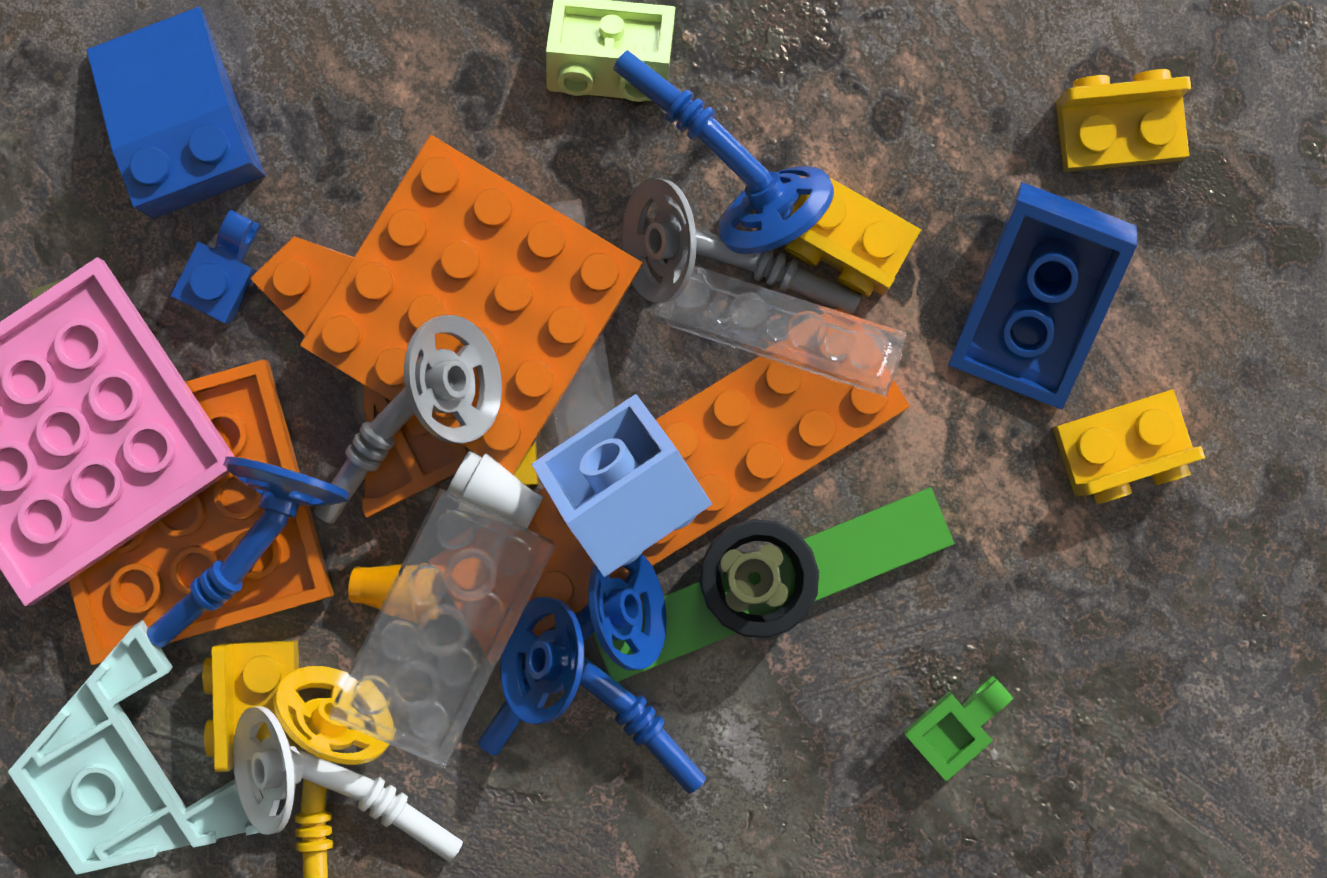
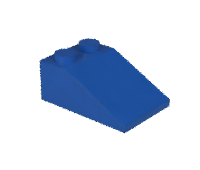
(172, 115)
(1044, 295)

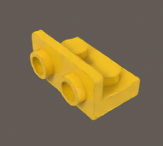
(1123, 122)
(856, 240)
(1127, 445)
(242, 678)

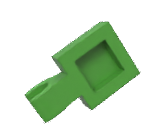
(952, 732)

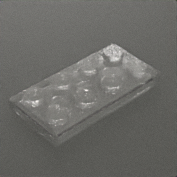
(442, 628)

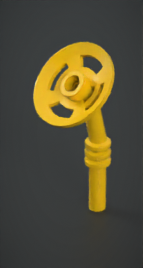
(319, 739)

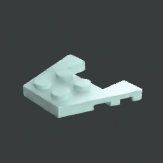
(102, 785)

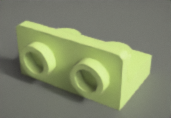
(593, 34)

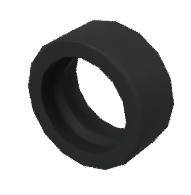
(805, 582)

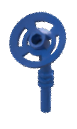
(763, 189)
(280, 499)
(614, 615)
(558, 663)

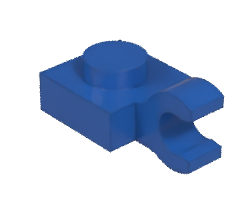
(217, 278)

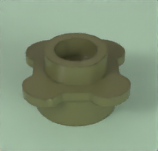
(741, 591)

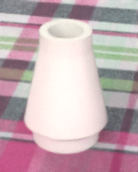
(494, 489)

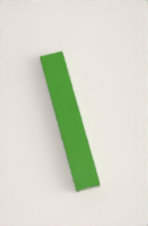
(843, 556)

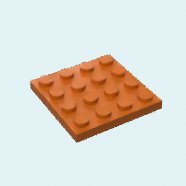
(482, 252)
(161, 562)

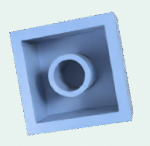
(621, 485)

